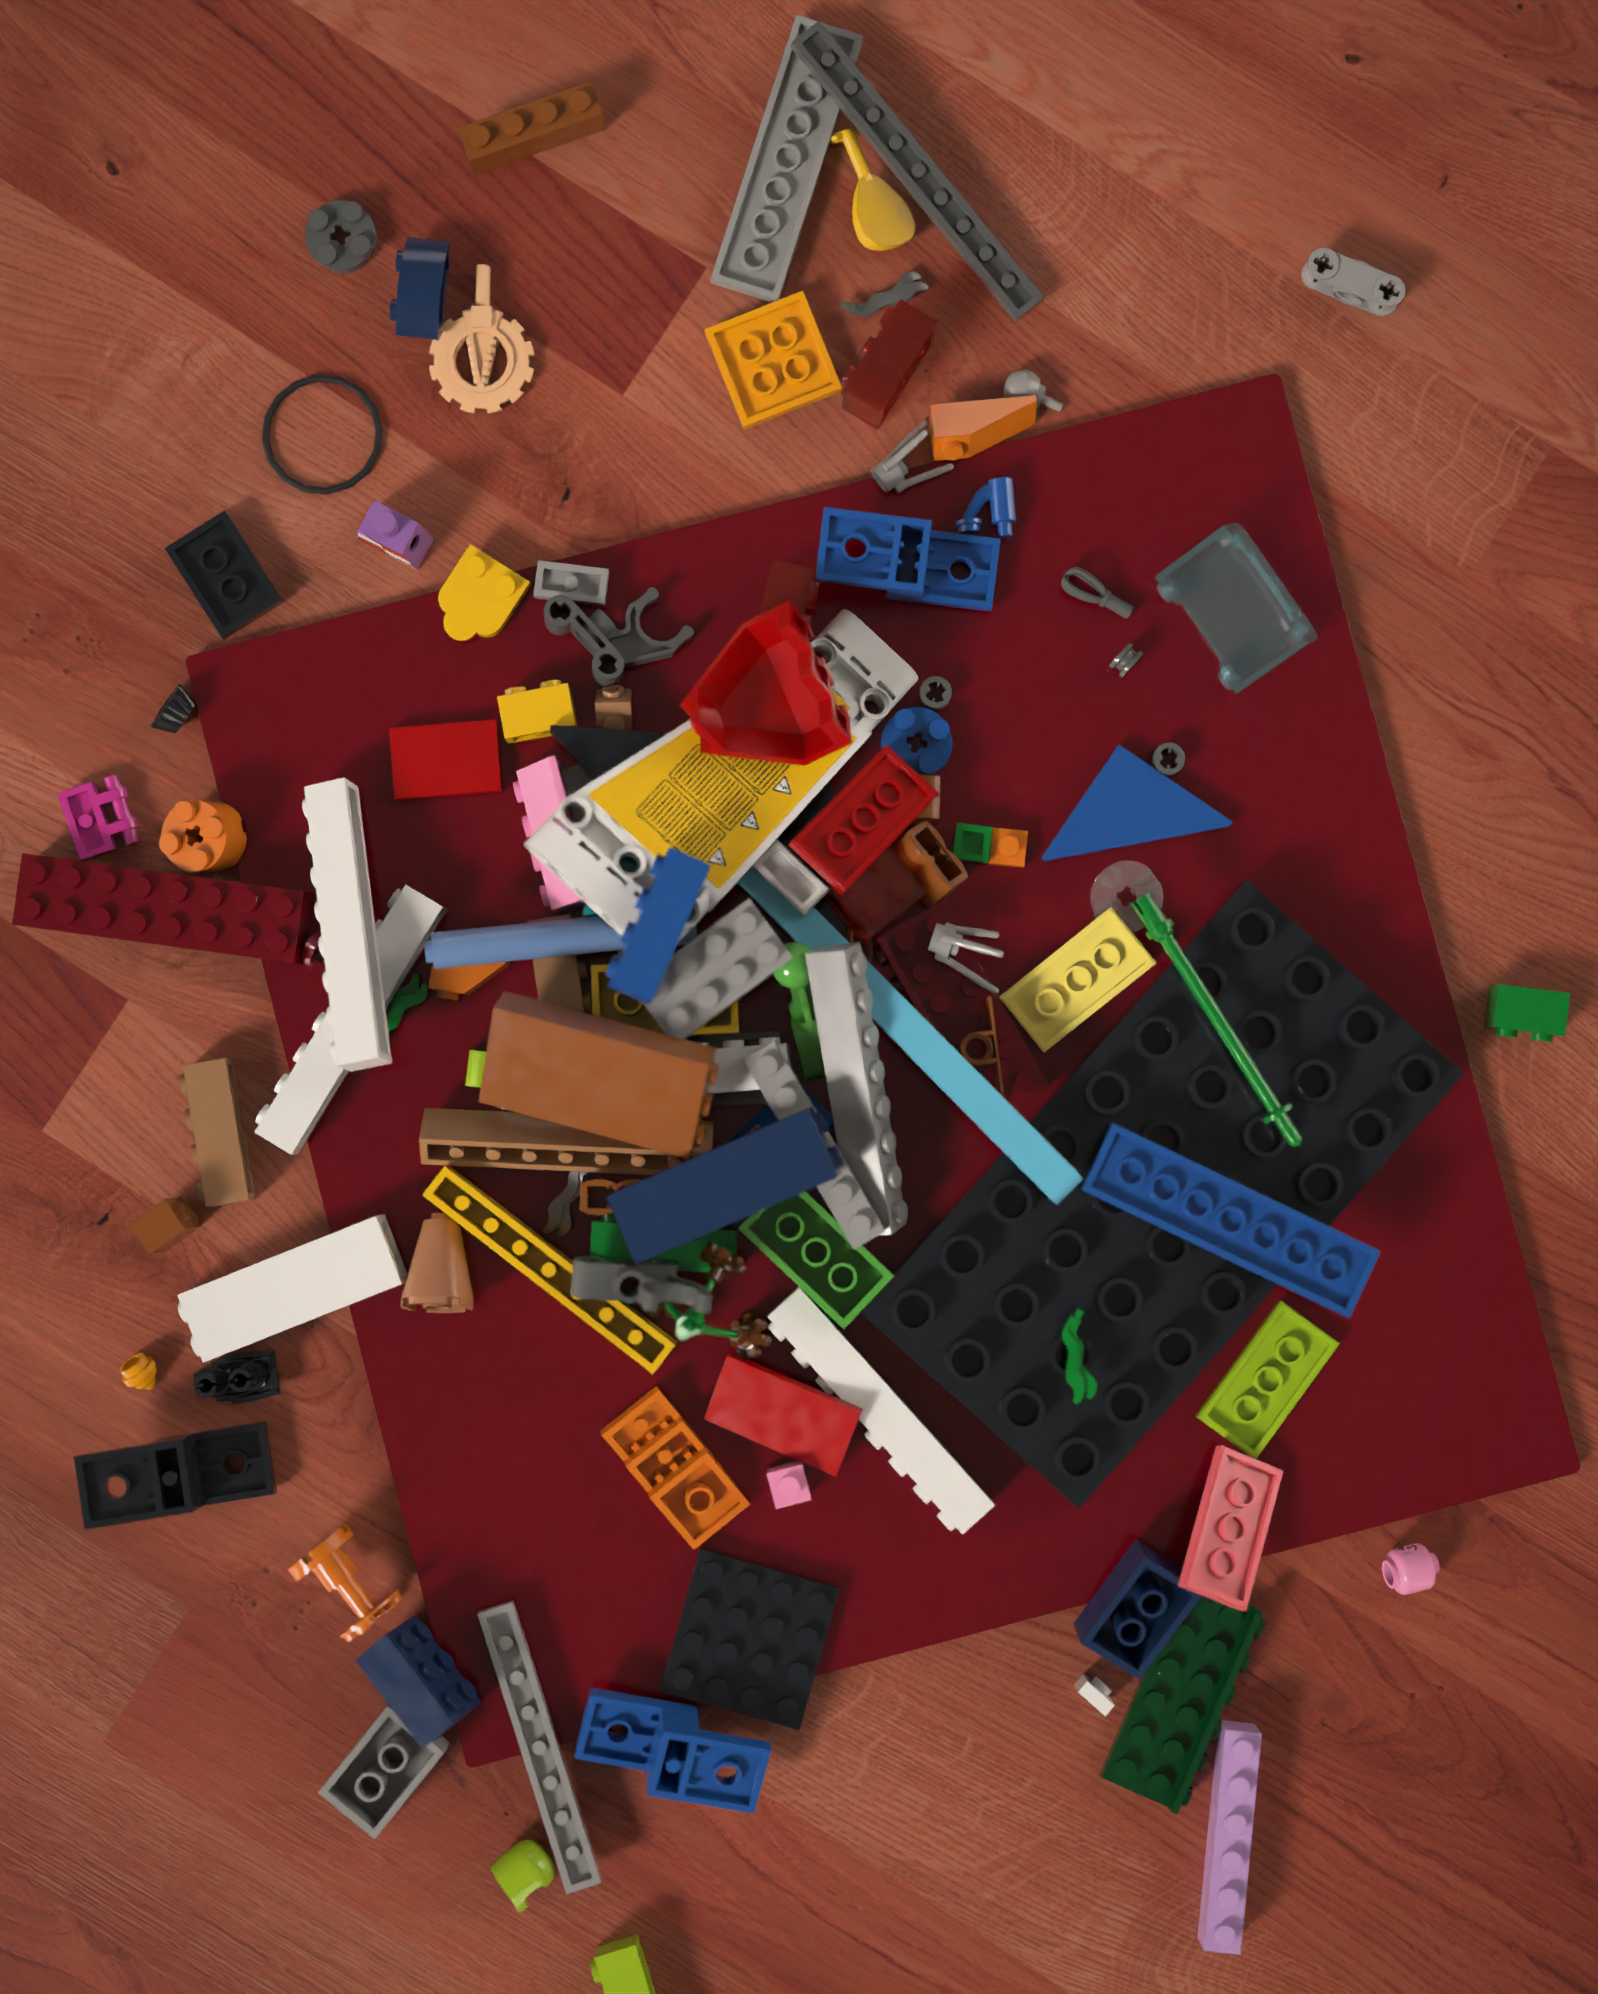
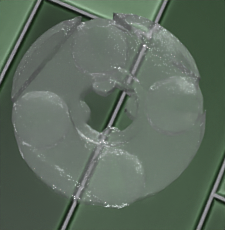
(1114, 880)

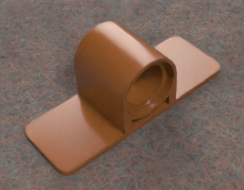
(989, 1040)

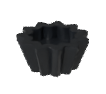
(174, 711)

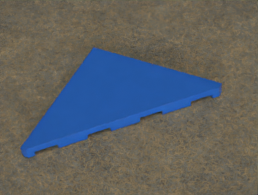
(1131, 807)

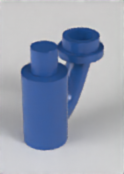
(1002, 505)

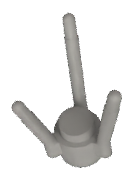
(891, 470)
(947, 940)

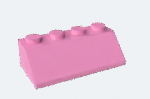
(542, 791)

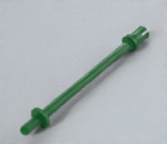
(1161, 931)

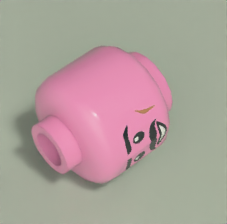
(1410, 1569)

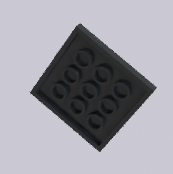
(749, 1638)

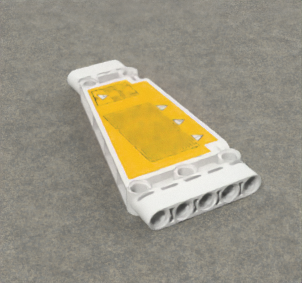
(709, 803)

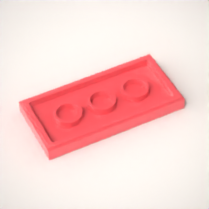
(1230, 1528)

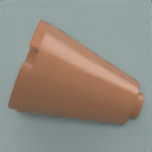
(439, 1269)

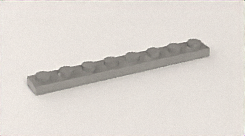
(539, 1747)

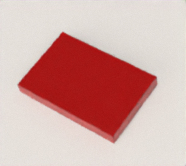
(445, 759)

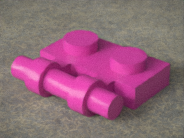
(88, 820)

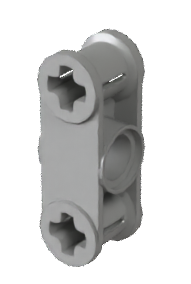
(1353, 282)

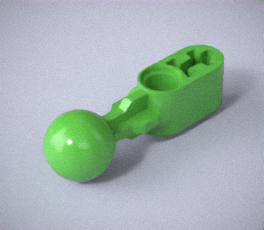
(803, 1018)

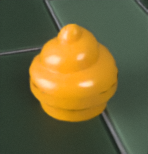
(139, 1372)

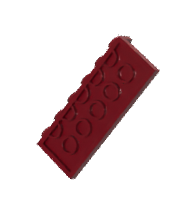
(956, 1003)

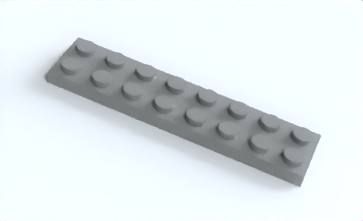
(780, 174)

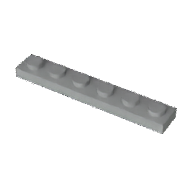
(788, 1097)

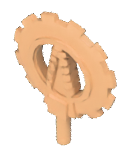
(482, 330)

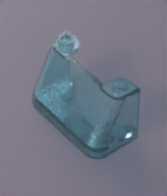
(1237, 605)

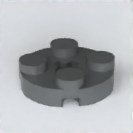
(324, 224)

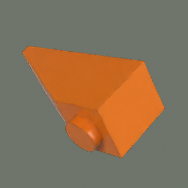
(973, 426)

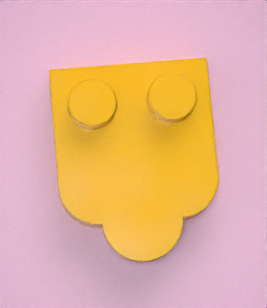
(479, 596)

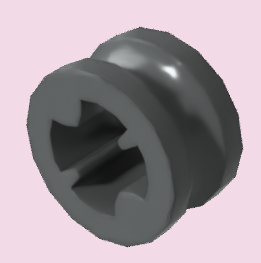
(1126, 659)
(946, 696)
(1178, 761)

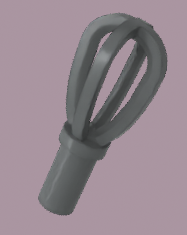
(1105, 599)

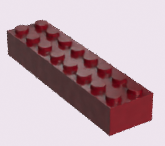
(162, 908)

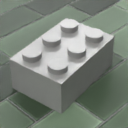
(380, 1773)

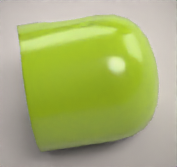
(523, 1870)

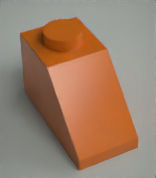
(462, 980)

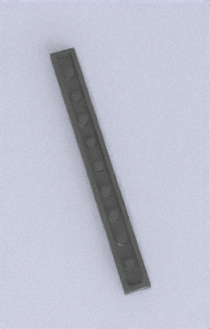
(916, 171)

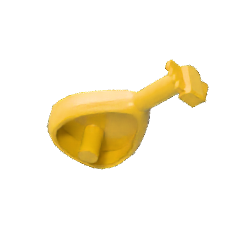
(878, 212)

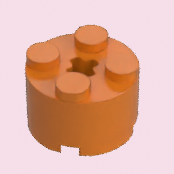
(203, 836)

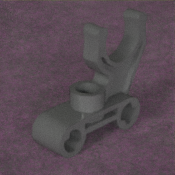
(606, 642)
(654, 1283)

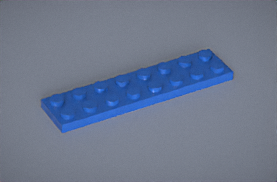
(1230, 1220)

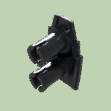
(240, 1377)

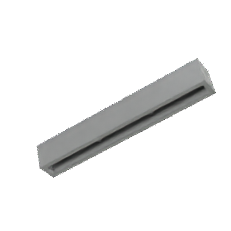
(856, 1076)

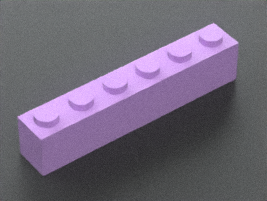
(1229, 1837)

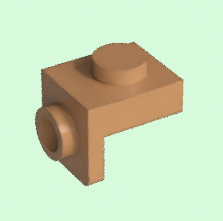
(614, 708)

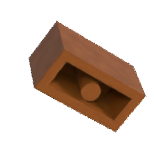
(165, 1224)

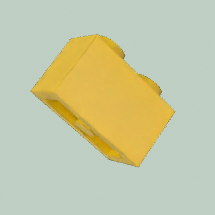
(532, 712)

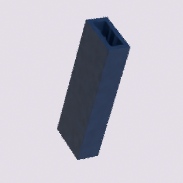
(725, 1184)

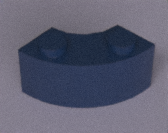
(421, 288)

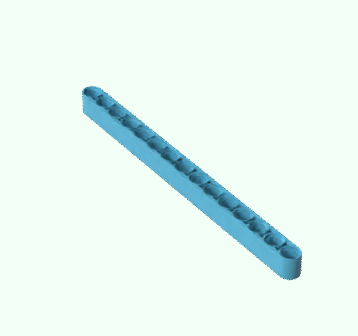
(931, 1052)

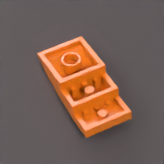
(675, 1467)

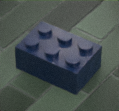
(1135, 1610)
(418, 1681)

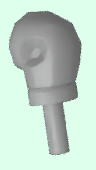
(1028, 384)

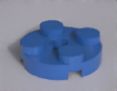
(934, 732)

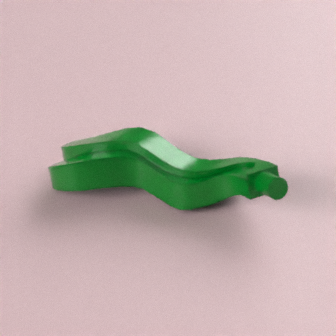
(404, 998)
(1076, 1374)

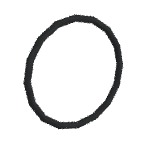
(325, 379)

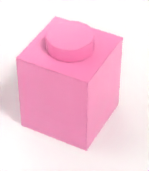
(788, 1484)

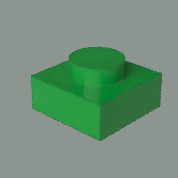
(972, 843)

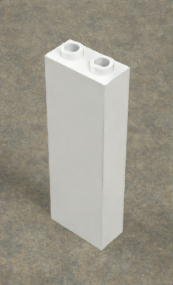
(292, 1288)

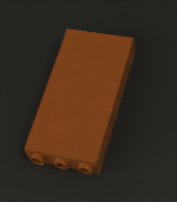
(598, 1075)

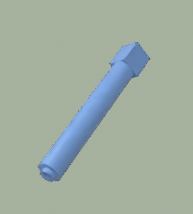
(526, 942)

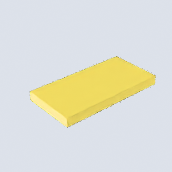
(1077, 979)

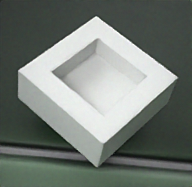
(1096, 1693)

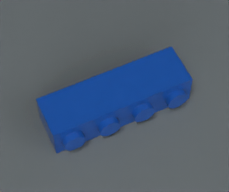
(658, 926)

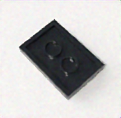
(224, 575)

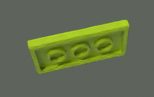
(1267, 1379)

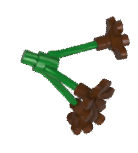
(744, 1334)

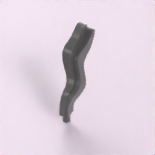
(904, 289)

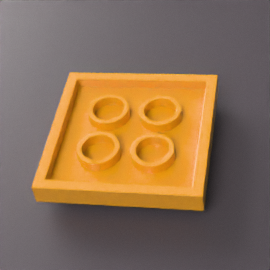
(773, 360)

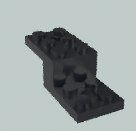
(175, 1475)

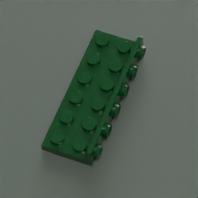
(1181, 1703)

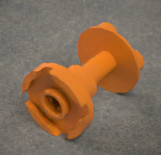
(336, 1572)

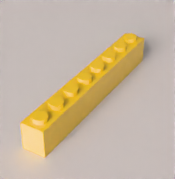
(546, 1266)

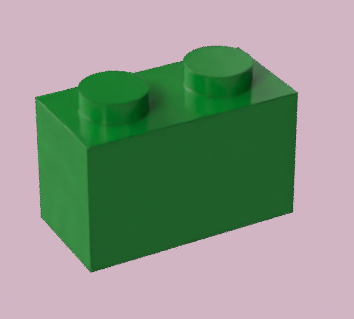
(1527, 1011)

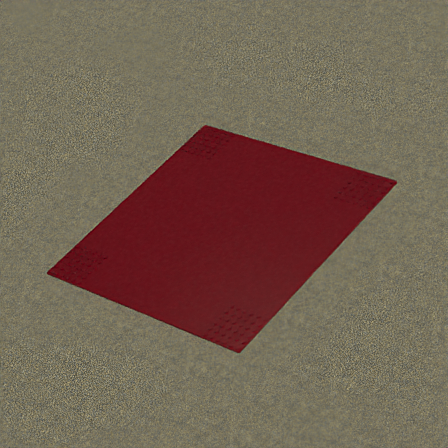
(503, 1406)

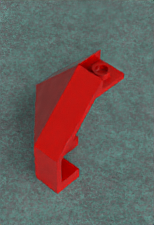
(769, 695)

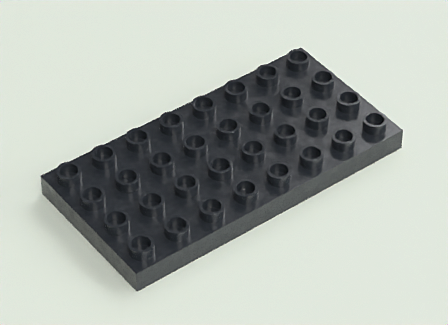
(1009, 1266)

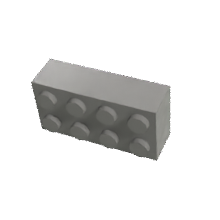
(717, 971)

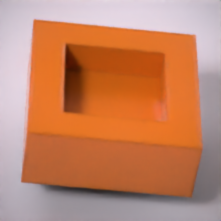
(1008, 847)

